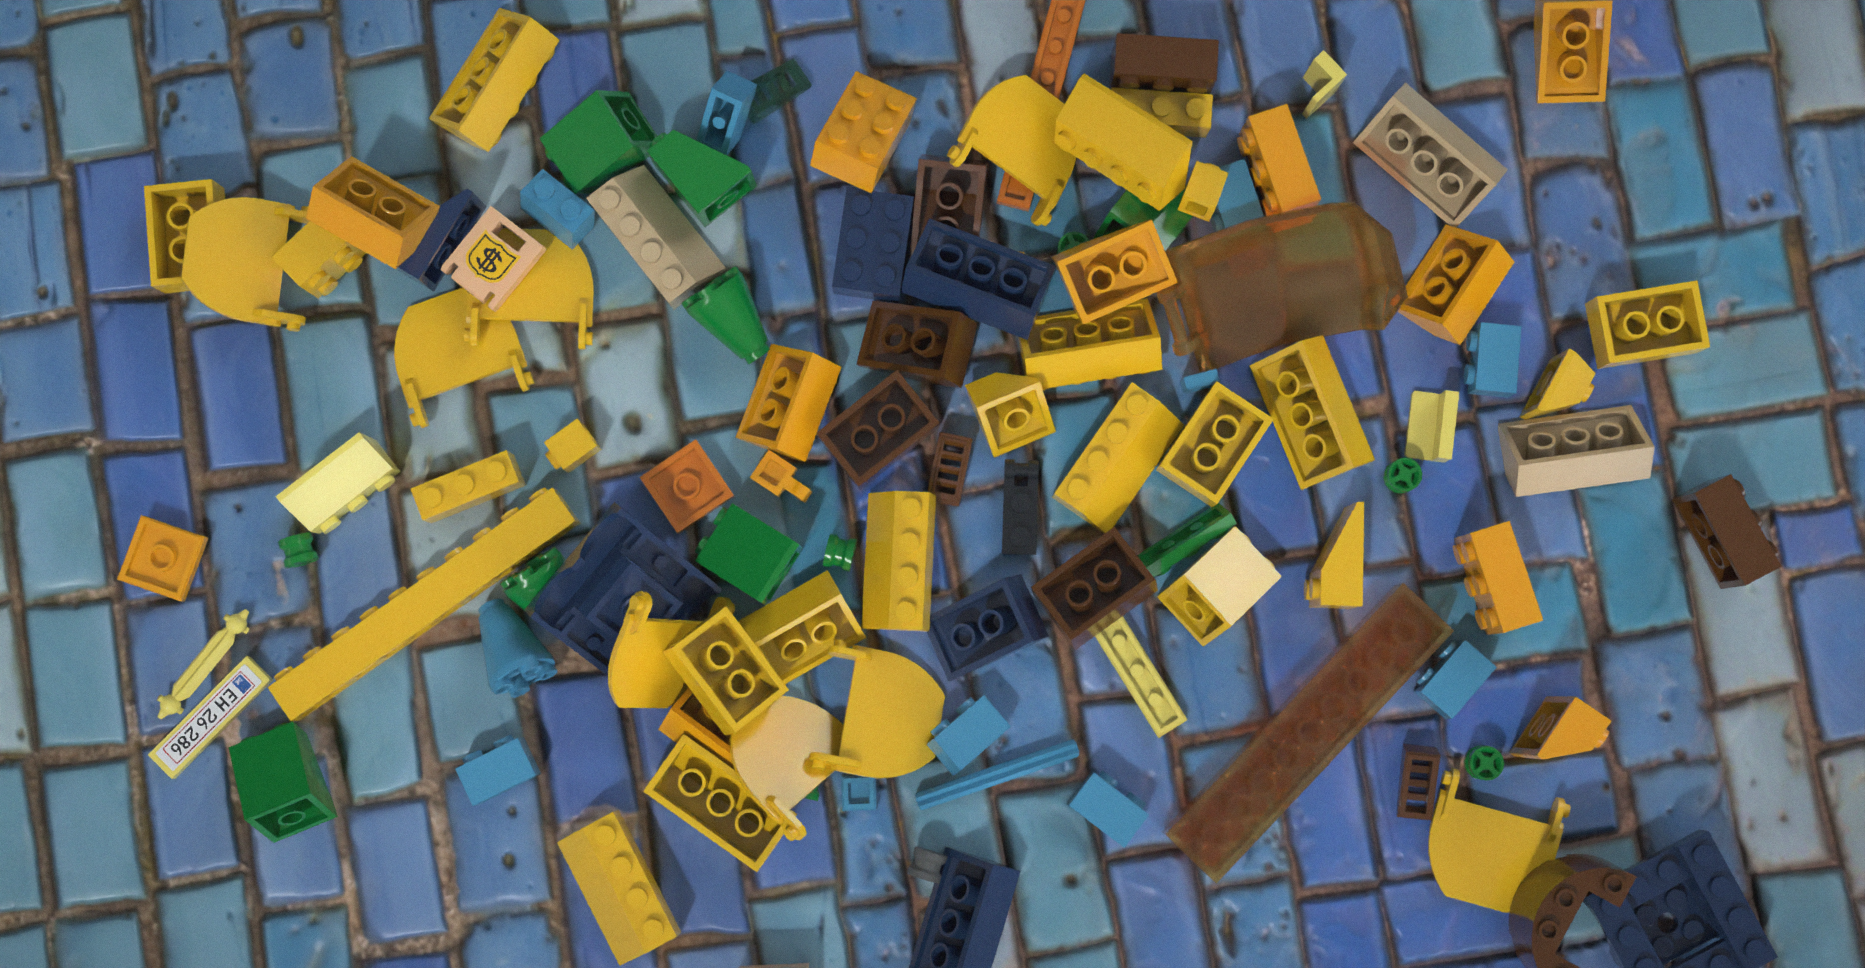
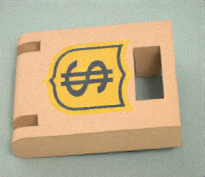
(489, 263)

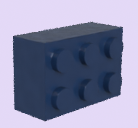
(873, 245)

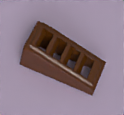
(957, 441)
(1423, 753)

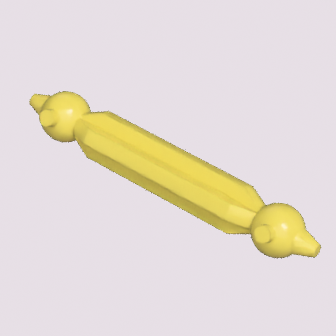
(203, 664)

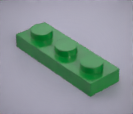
(1187, 540)

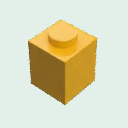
(1203, 190)
(571, 446)

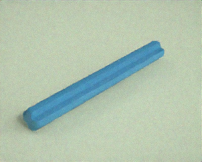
(997, 774)

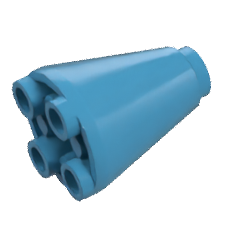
(511, 650)

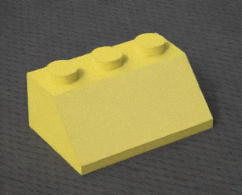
(339, 484)

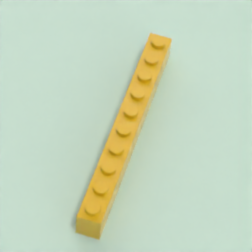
(423, 605)

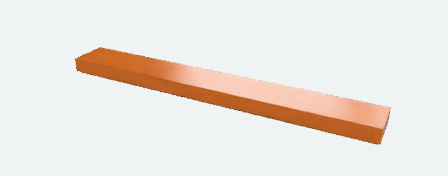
(1048, 72)

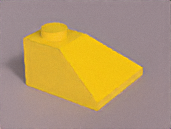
(1561, 385)
(1010, 410)

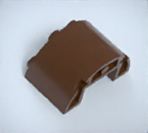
(1550, 900)

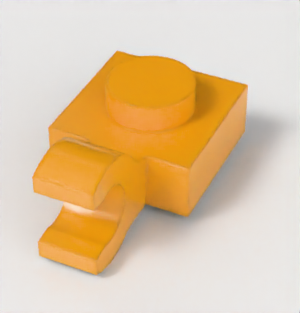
(777, 475)

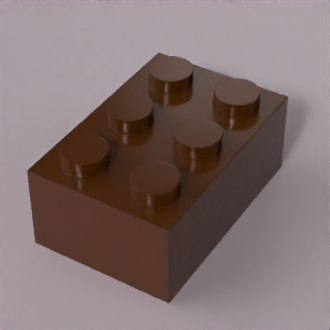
(1164, 63)
(878, 429)
(1727, 532)
(1094, 588)

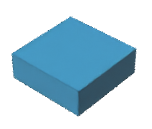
(1199, 381)
(858, 793)

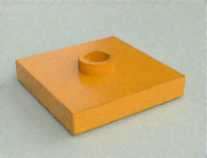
(162, 558)

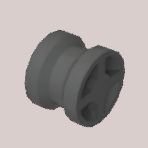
(927, 864)

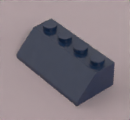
(977, 278)
(965, 913)

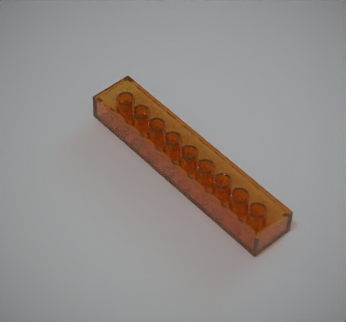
(1307, 732)

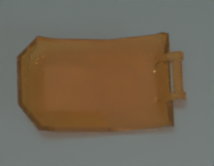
(1282, 282)

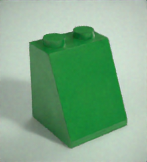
(599, 140)
(700, 175)
(1131, 211)
(748, 553)
(281, 782)

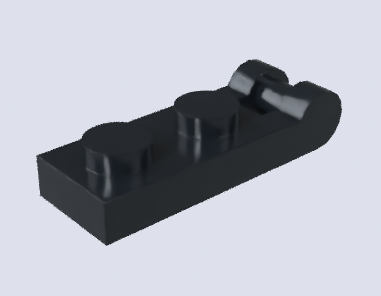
(1020, 508)

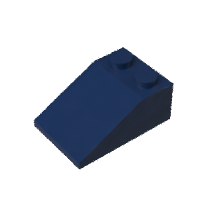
(443, 236)
(985, 627)

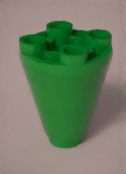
(730, 315)
(525, 585)

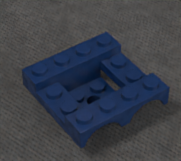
(592, 587)
(1704, 901)

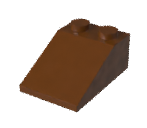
(949, 195)
(918, 343)

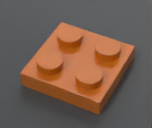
(687, 486)

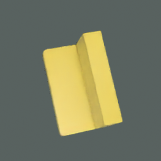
(1325, 78)
(1431, 426)

